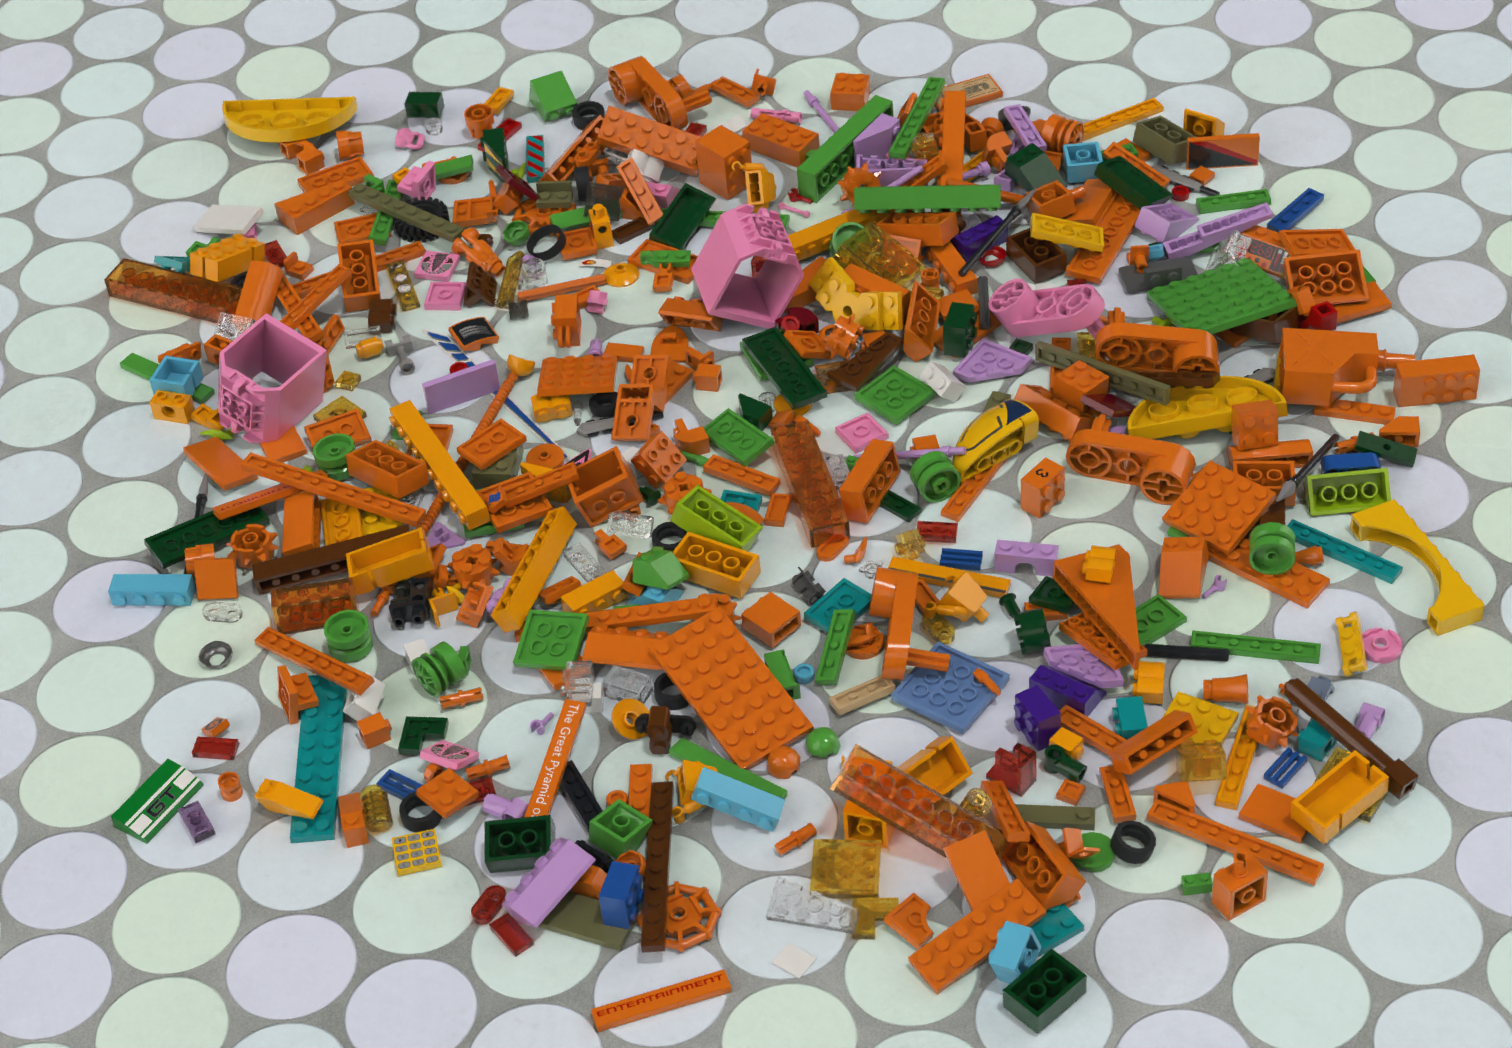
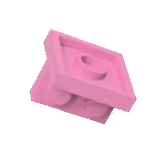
(419, 181)

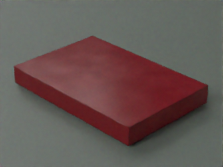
(517, 183)
(1108, 405)

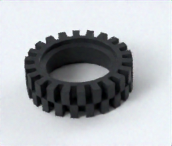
(412, 232)

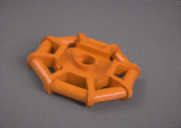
(535, 216)
(692, 916)

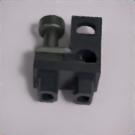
(411, 608)

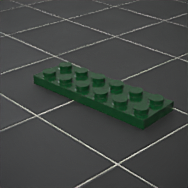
(784, 368)
(205, 529)

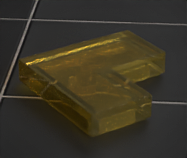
(871, 911)

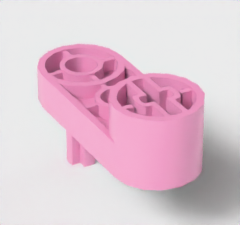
(1048, 310)

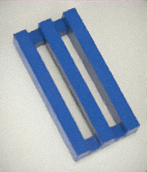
(972, 558)
(1279, 762)
(397, 788)

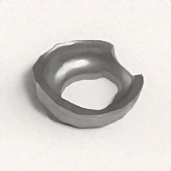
(215, 648)

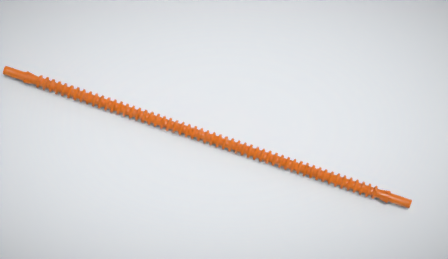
(439, 502)

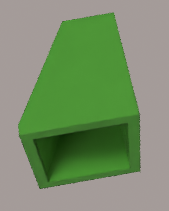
(552, 96)

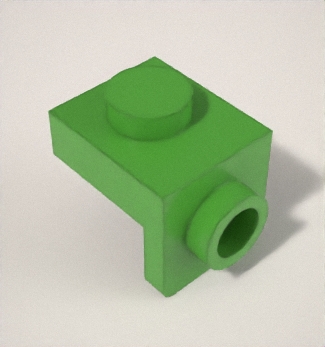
(374, 183)

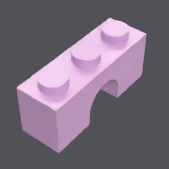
(1039, 555)

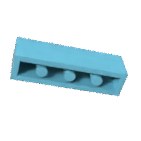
(152, 589)
(738, 799)

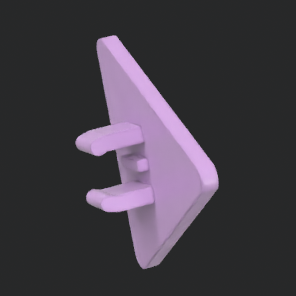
(443, 535)

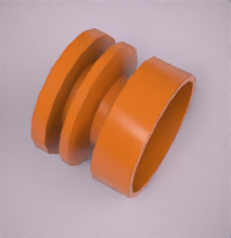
(1060, 131)

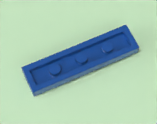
(1296, 210)

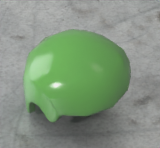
(516, 233)
(822, 742)

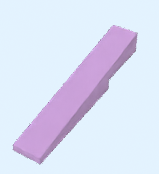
(1216, 231)

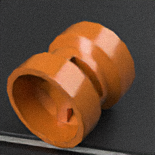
(930, 278)
(230, 786)

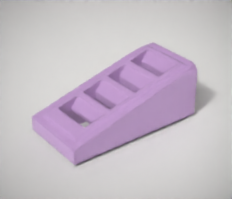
(1007, 183)

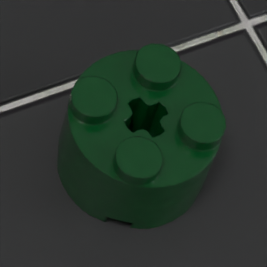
(1032, 630)

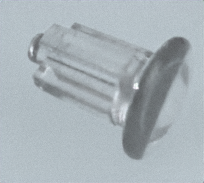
(768, 398)

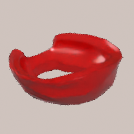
(996, 251)

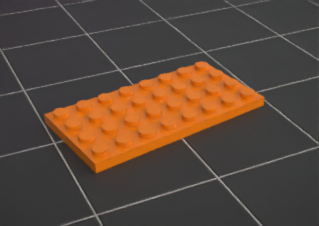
(730, 689)

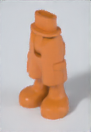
(480, 253)

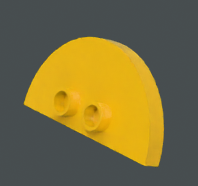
(287, 118)
(1200, 408)

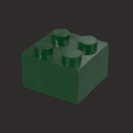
(959, 329)

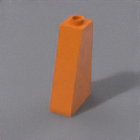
(804, 293)

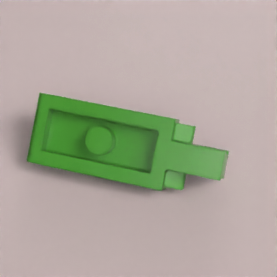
(677, 258)

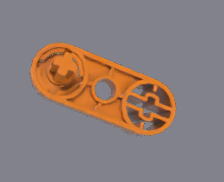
(642, 83)
(1155, 347)
(1155, 465)
(894, 600)

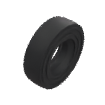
(603, 410)

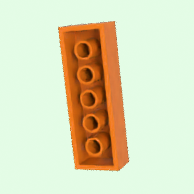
(629, 131)

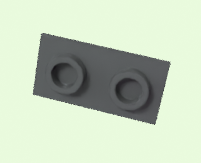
(805, 581)

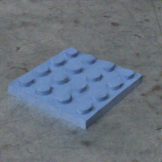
(951, 696)

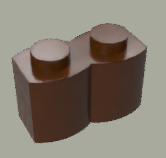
(382, 314)
(659, 730)

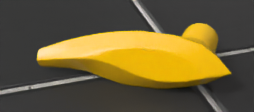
(456, 588)

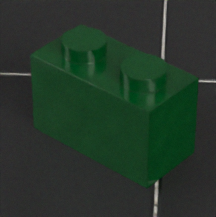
(424, 104)

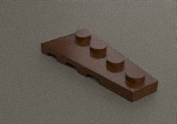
(866, 363)

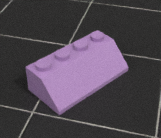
(547, 882)

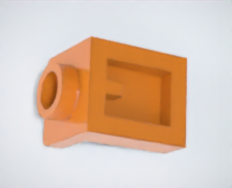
(297, 268)
(695, 357)

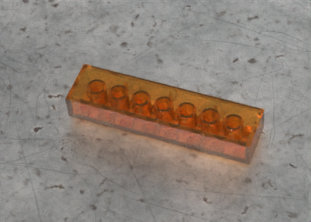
(172, 290)
(810, 484)
(909, 803)

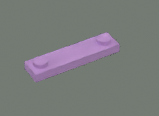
(1023, 126)

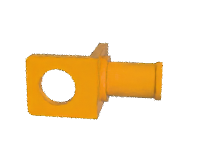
(442, 603)

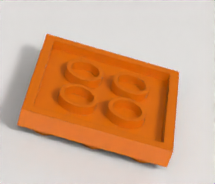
(519, 514)

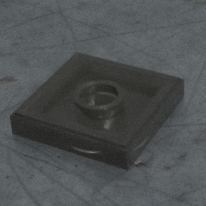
(606, 195)

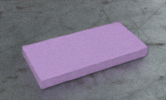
(461, 386)

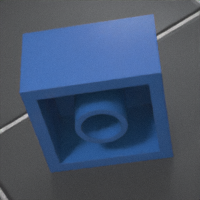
(621, 895)

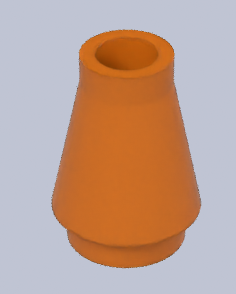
(1310, 556)

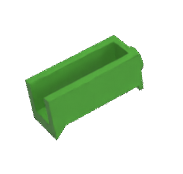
(780, 668)

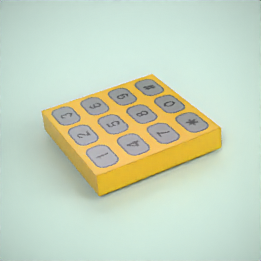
(416, 852)

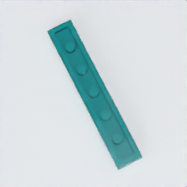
(1346, 552)

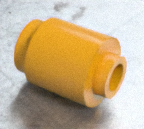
(369, 347)

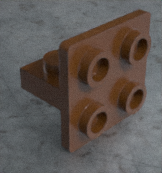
(479, 286)

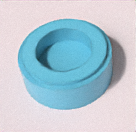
(804, 673)

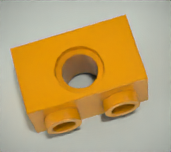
(172, 406)

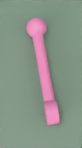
(782, 206)

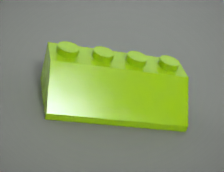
(1346, 491)
(714, 519)

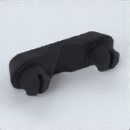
(681, 724)

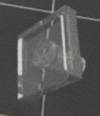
(1224, 252)
(232, 326)

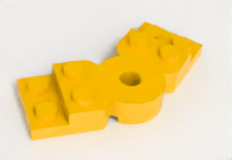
(872, 309)

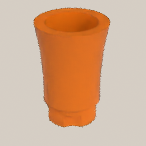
(1227, 689)

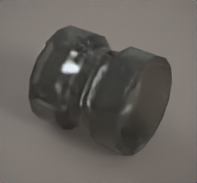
(518, 309)

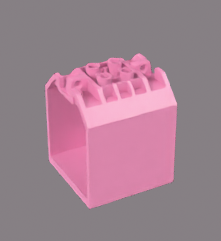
(740, 297)
(285, 357)

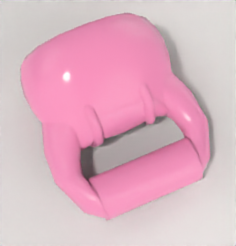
(405, 138)

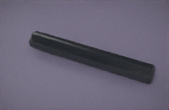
(1187, 652)

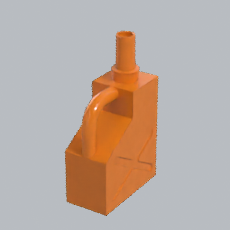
(1327, 363)

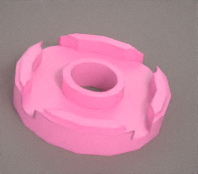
(1385, 654)

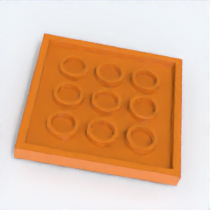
(577, 375)
(1219, 507)

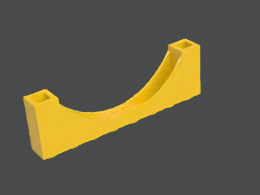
(1391, 525)

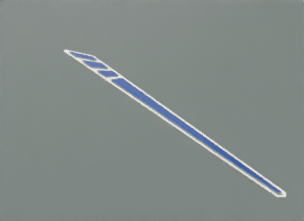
(456, 353)

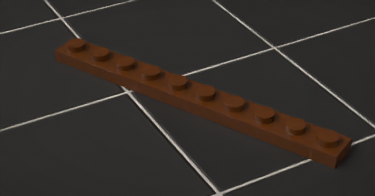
(657, 868)

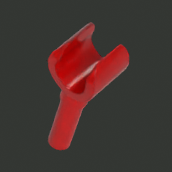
(794, 196)

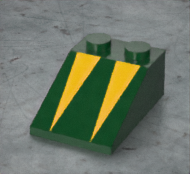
(495, 150)

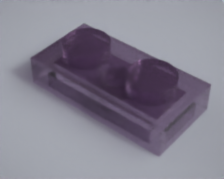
(196, 821)

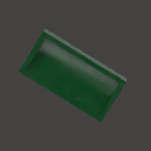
(1131, 182)
(682, 217)

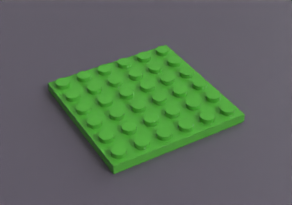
(1221, 297)

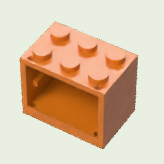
(715, 157)
(604, 487)

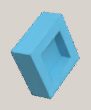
(1156, 252)

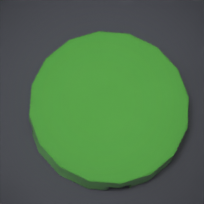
(1099, 861)

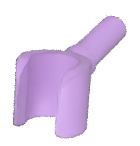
(1218, 585)
(540, 724)

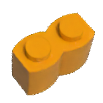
(551, 407)
(1099, 563)
(1149, 682)

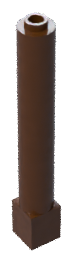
(1401, 777)

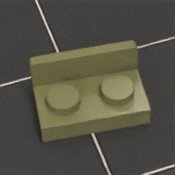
(554, 194)

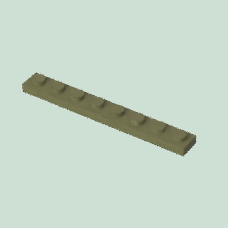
(406, 212)
(1118, 378)

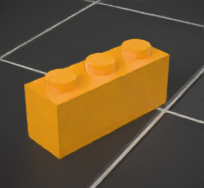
(595, 595)

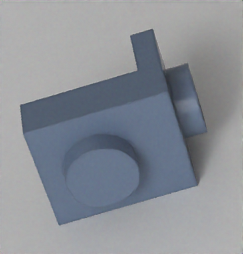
(1321, 686)

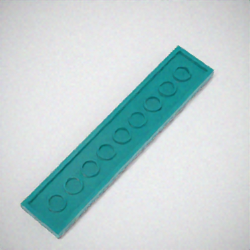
(320, 760)

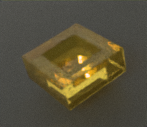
(348, 381)

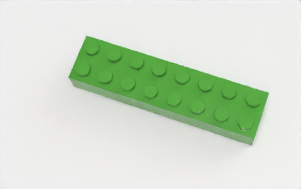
(831, 160)
(927, 197)

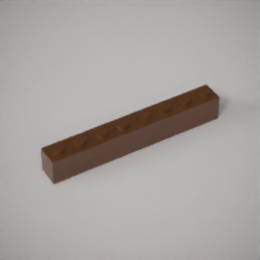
(314, 563)

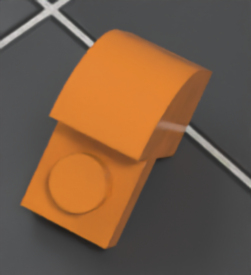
(997, 149)
(692, 441)
(508, 557)

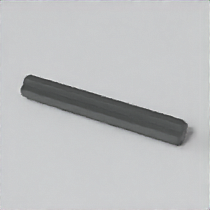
(983, 302)

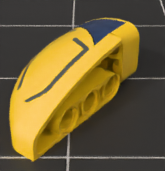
(995, 437)

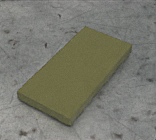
(582, 919)

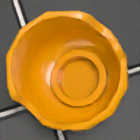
(519, 365)

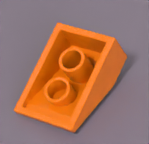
(1183, 567)

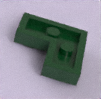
(418, 729)

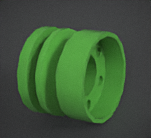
(439, 669)

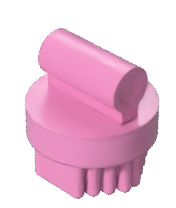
(596, 301)

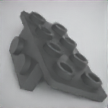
(1157, 274)

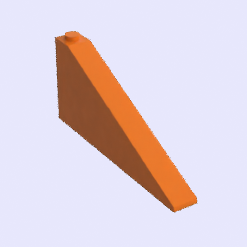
(1105, 604)

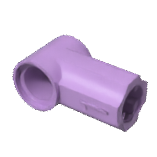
(1369, 719)
(504, 807)

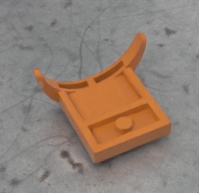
(476, 210)

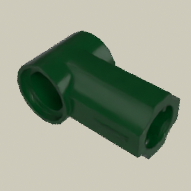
(1057, 762)

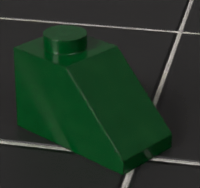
(755, 411)

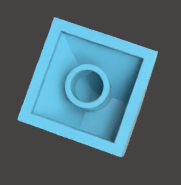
(654, 595)

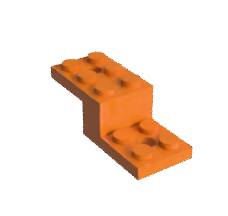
(641, 398)

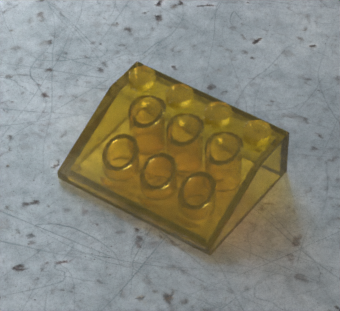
(880, 255)

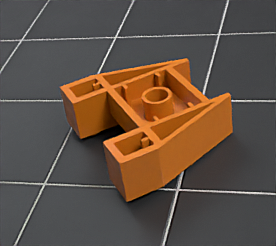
(974, 132)

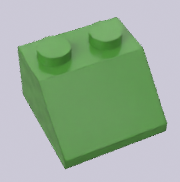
(658, 569)
(619, 828)

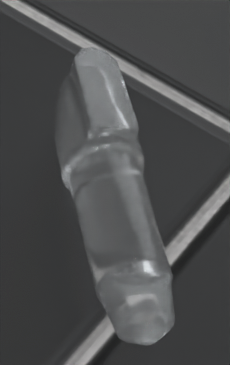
(577, 409)

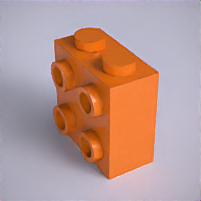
(658, 459)
(771, 619)

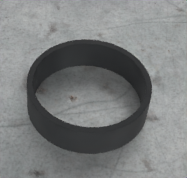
(539, 234)

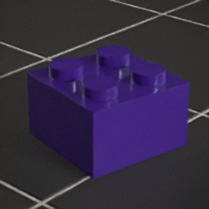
(1036, 717)

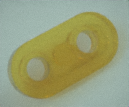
(939, 628)

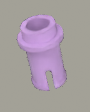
(595, 349)

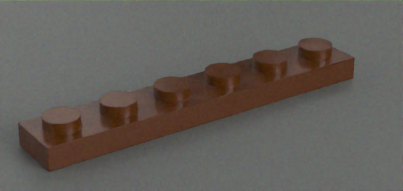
(1186, 379)

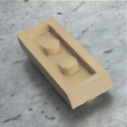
(861, 694)

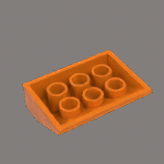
(1331, 276)

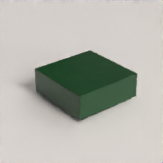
(1022, 346)

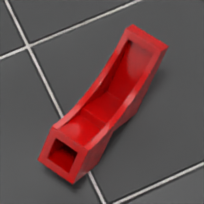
(1321, 317)

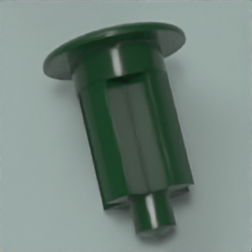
(650, 495)
(1009, 603)

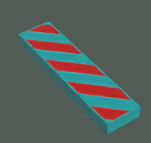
(535, 157)

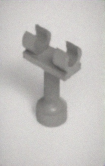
(406, 365)

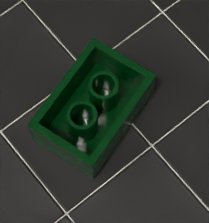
(517, 842)
(1044, 991)

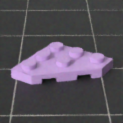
(991, 362)
(1082, 665)

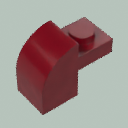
(807, 319)

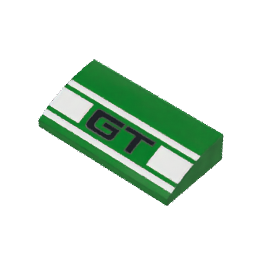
(156, 801)

